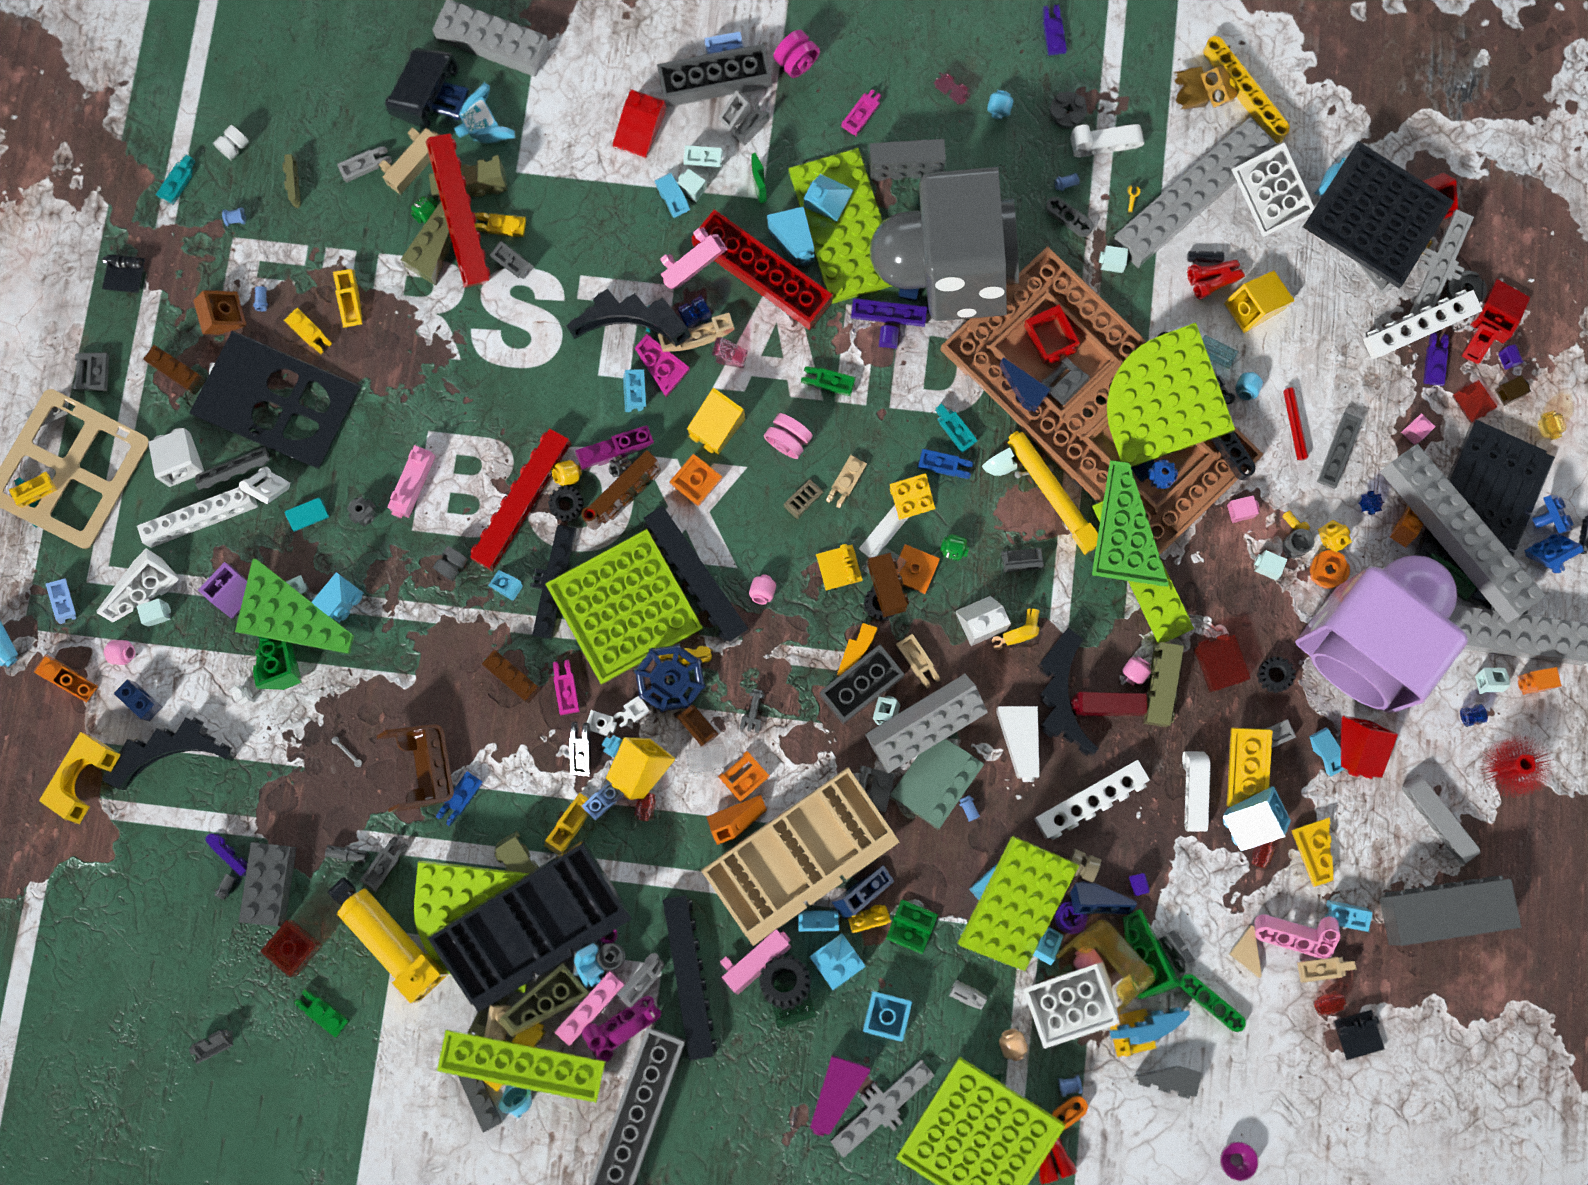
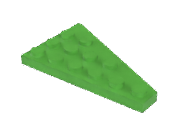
(1124, 537)
(283, 614)

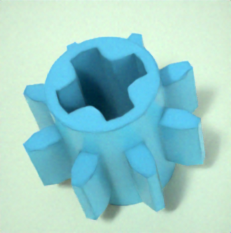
(612, 745)

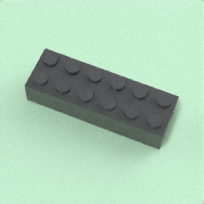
(714, 75)

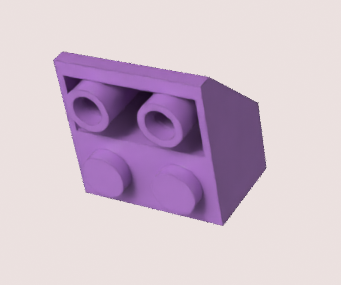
(225, 589)

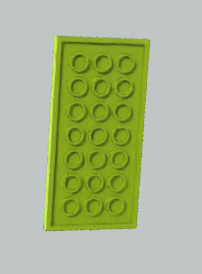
(843, 245)

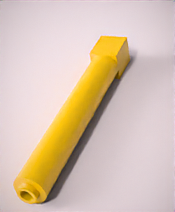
(1083, 532)

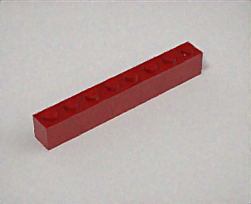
(457, 210)
(520, 499)

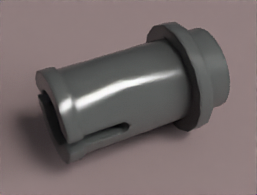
(225, 887)

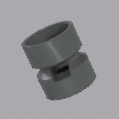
(1298, 543)
(450, 563)
(611, 956)

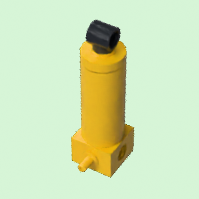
(413, 970)

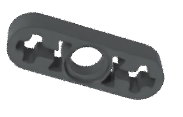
(1083, 220)

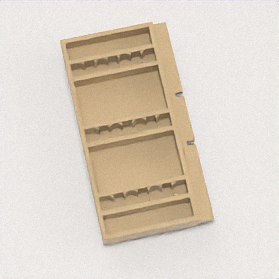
(800, 856)

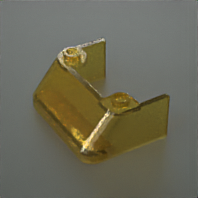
(1120, 954)

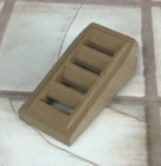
(792, 509)

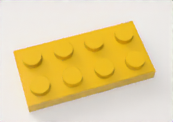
(1248, 763)

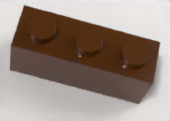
(174, 370)
(887, 584)
(511, 676)

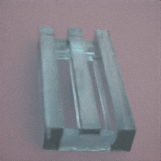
(1233, 352)

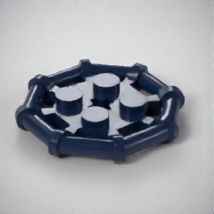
(669, 667)

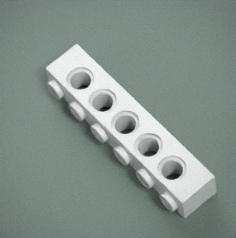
(1467, 304)
(196, 517)
(1046, 820)

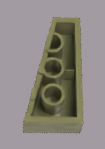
(480, 178)
(429, 248)
(1163, 684)
(514, 855)
(545, 1000)

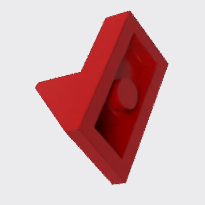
(1479, 343)

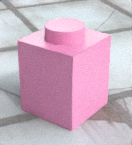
(1418, 429)
(1243, 509)

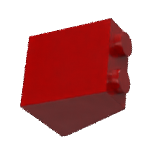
(1365, 747)

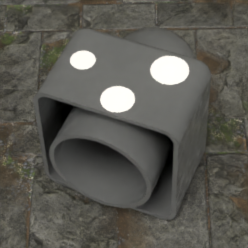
(954, 247)

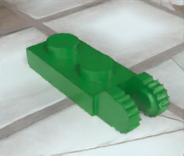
(829, 380)
(323, 1014)

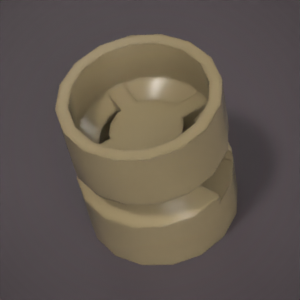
(1087, 867)

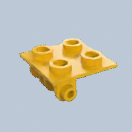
(912, 496)
(839, 567)
(873, 917)
(1123, 1046)

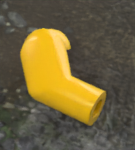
(1294, 522)

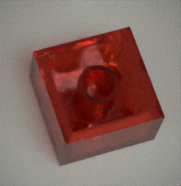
(291, 948)

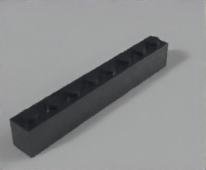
(696, 575)
(688, 977)

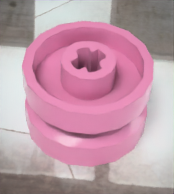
(788, 435)

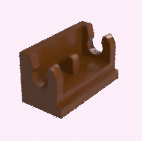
(697, 725)

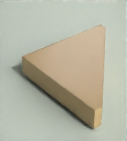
(1247, 952)

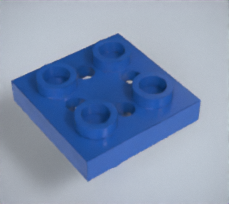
(1556, 514)
(1554, 551)

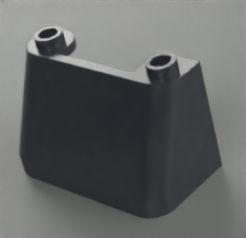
(420, 85)

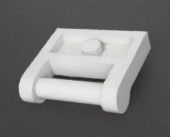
(269, 489)

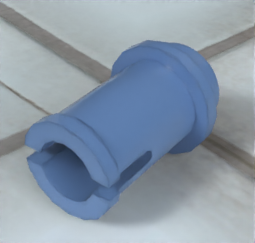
(1067, 181)
(260, 298)
(969, 808)

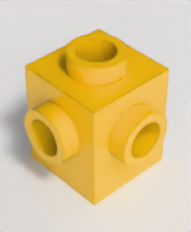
(1334, 535)

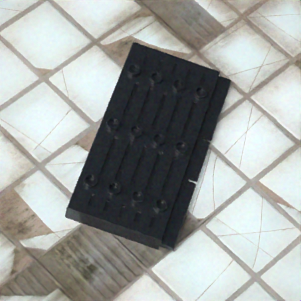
(1500, 483)
(530, 926)

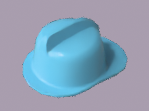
(515, 1101)

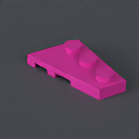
(662, 365)

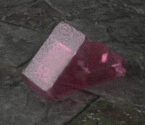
(729, 353)

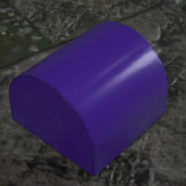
(888, 336)
(1510, 357)
(1139, 884)

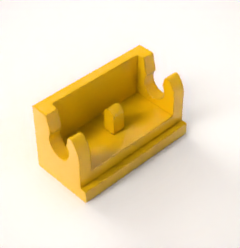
(32, 490)

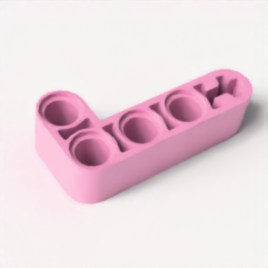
(1293, 936)

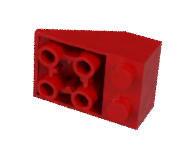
(1502, 310)

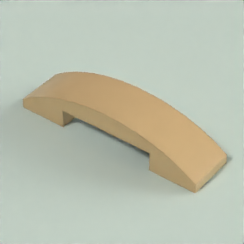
(702, 334)

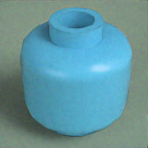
(1000, 104)
(1249, 386)

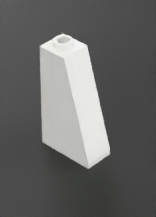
(1021, 736)

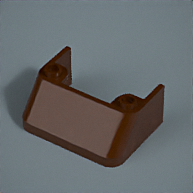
(431, 765)

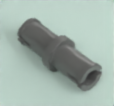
(346, 854)

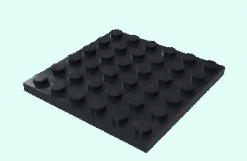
(1378, 214)

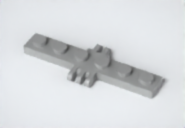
(1442, 263)
(882, 1108)

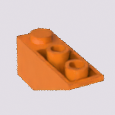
(1406, 528)
(65, 678)
(734, 820)

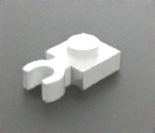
(243, 695)
(634, 709)

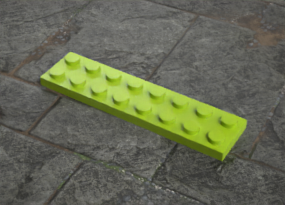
(1159, 604)
(521, 1066)

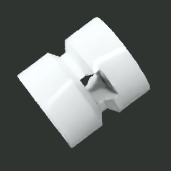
(231, 142)

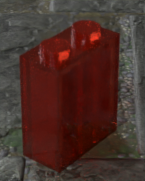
(1221, 662)

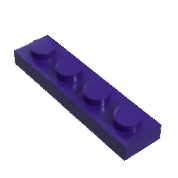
(888, 312)

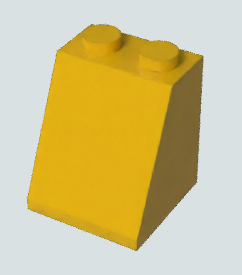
(1258, 301)
(716, 422)
(638, 767)

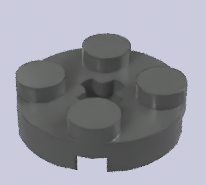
(1065, 100)
(1469, 279)

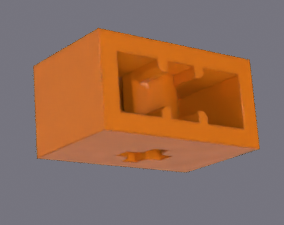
(1539, 681)

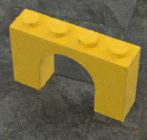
(60, 792)

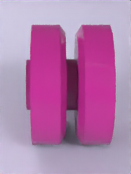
(796, 53)

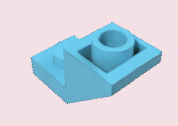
(672, 194)
(1328, 749)
(588, 967)

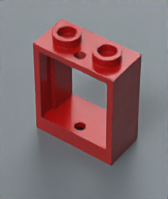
(1047, 316)

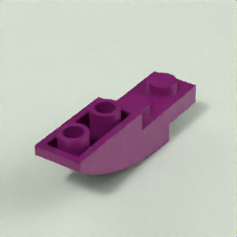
(621, 444)

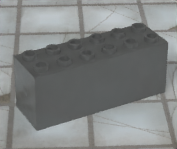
(1449, 910)

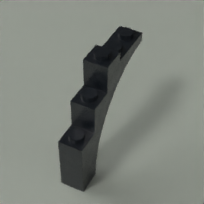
(631, 310)
(1055, 694)
(138, 755)

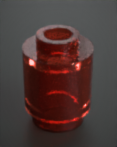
(645, 808)
(1263, 854)
(1329, 1003)

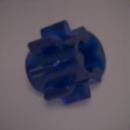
(1371, 502)

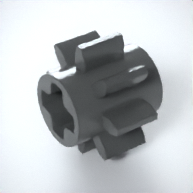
(618, 466)

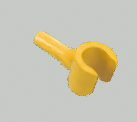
(1132, 197)

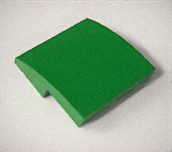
(758, 178)
(911, 926)

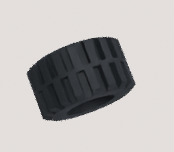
(773, 970)

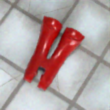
(1198, 275)
(1065, 1166)

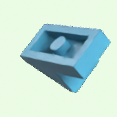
(506, 585)
(1048, 946)

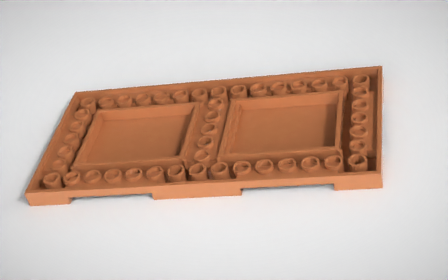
(1061, 431)

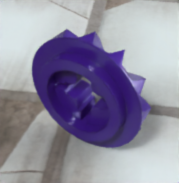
(1066, 926)

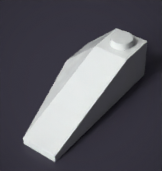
(141, 582)

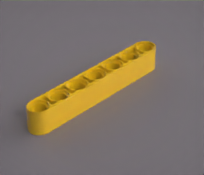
(1254, 94)

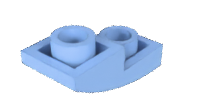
(602, 801)

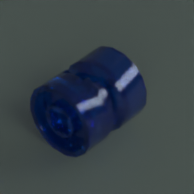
(688, 315)

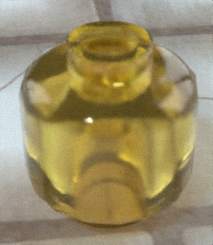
(1552, 425)

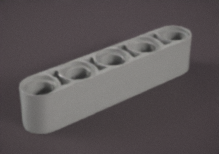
(1440, 819)

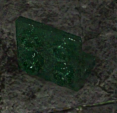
(799, 1014)

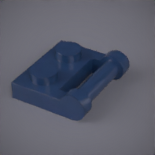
(452, 95)

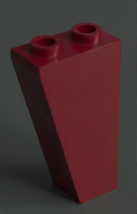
(1109, 704)

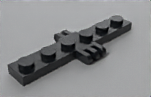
(557, 566)

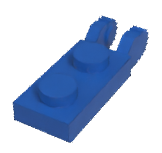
(943, 463)
(463, 794)

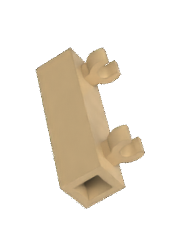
(410, 163)

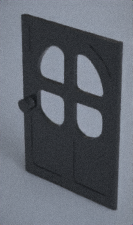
(241, 382)

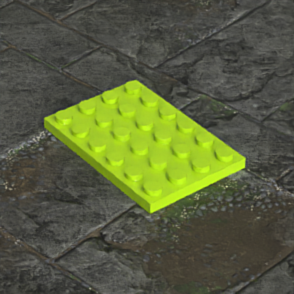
(1018, 903)

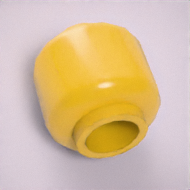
(566, 473)

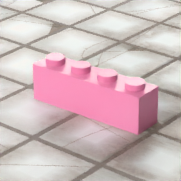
(590, 1008)

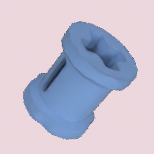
(234, 216)
(1070, 1085)

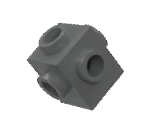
(362, 511)

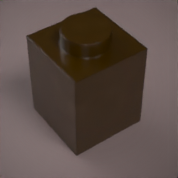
(1513, 390)

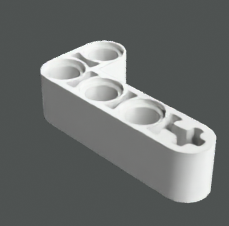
(1106, 140)
(1197, 790)

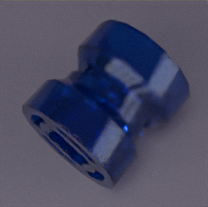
(1473, 715)

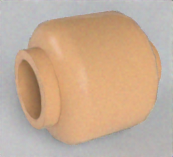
(1013, 1044)

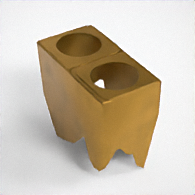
(1228, 89)
(1193, 92)

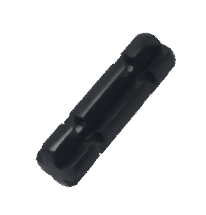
(1205, 256)

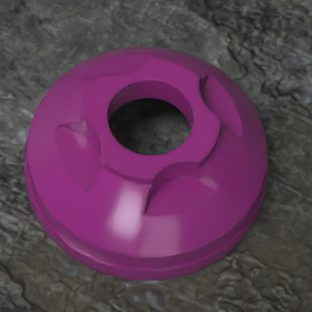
(1248, 1165)

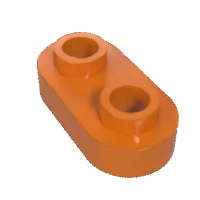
(1069, 1113)

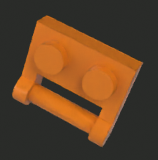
(747, 781)

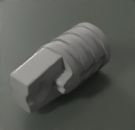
(968, 995)

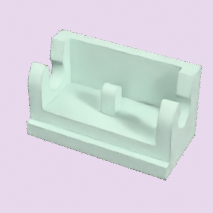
(703, 156)

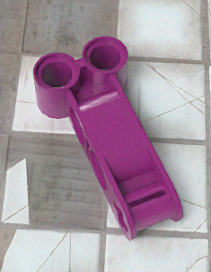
(620, 1028)

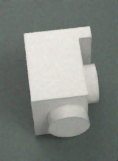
(609, 726)

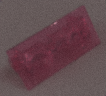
(946, 83)

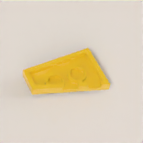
(1315, 849)

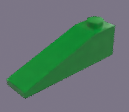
(275, 665)
(1145, 943)

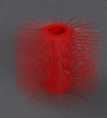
(1516, 766)

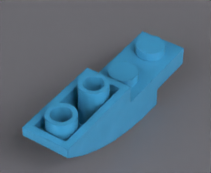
(1153, 1027)

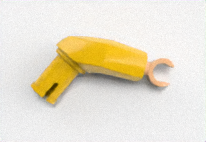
(1022, 633)

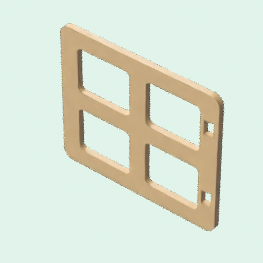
(69, 468)

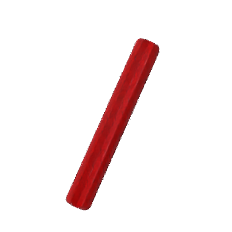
(1295, 424)

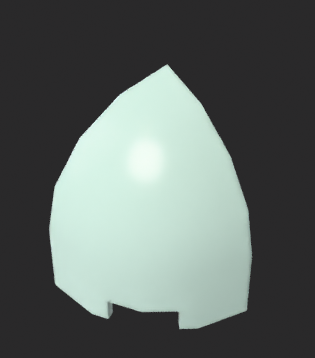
(1000, 463)

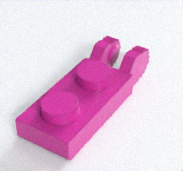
(565, 689)

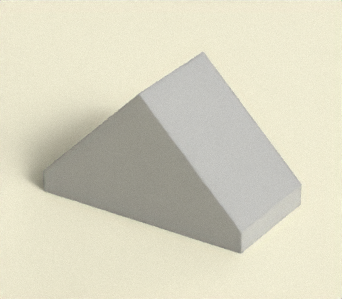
(735, 111)

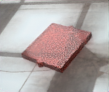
(1474, 401)

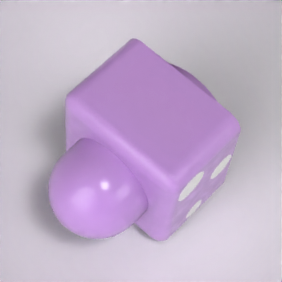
(1387, 633)

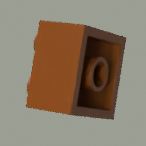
(219, 311)

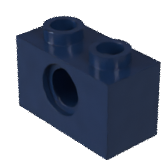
(138, 700)

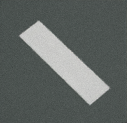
(883, 532)

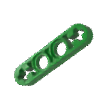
(1213, 1000)

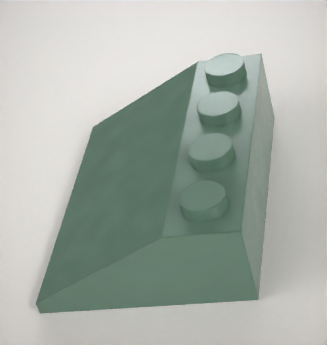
(937, 781)

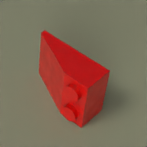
(639, 123)

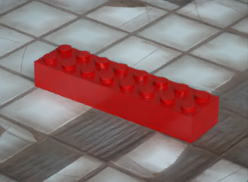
(767, 272)

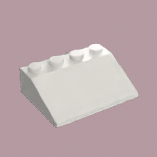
(1273, 189)
(1073, 1005)

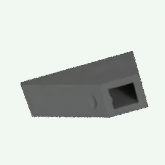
(1174, 1078)

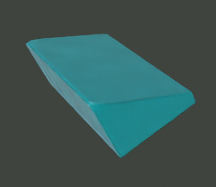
(307, 514)

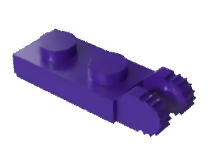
(1054, 32)
(1436, 361)
(227, 853)

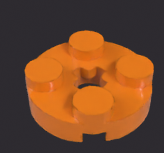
(1339, 565)

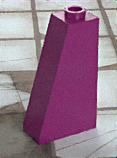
(838, 1089)

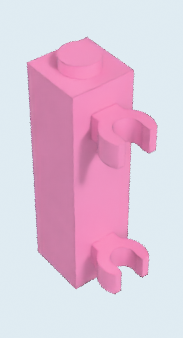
(694, 261)
(411, 482)
(750, 966)

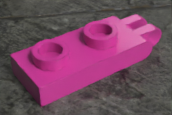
(861, 113)

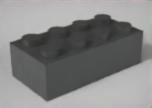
(906, 159)
(861, 684)
(267, 884)

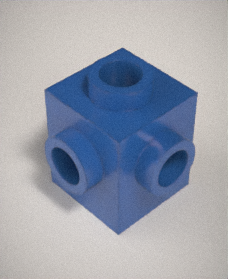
(1160, 480)

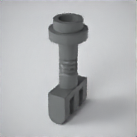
(751, 719)

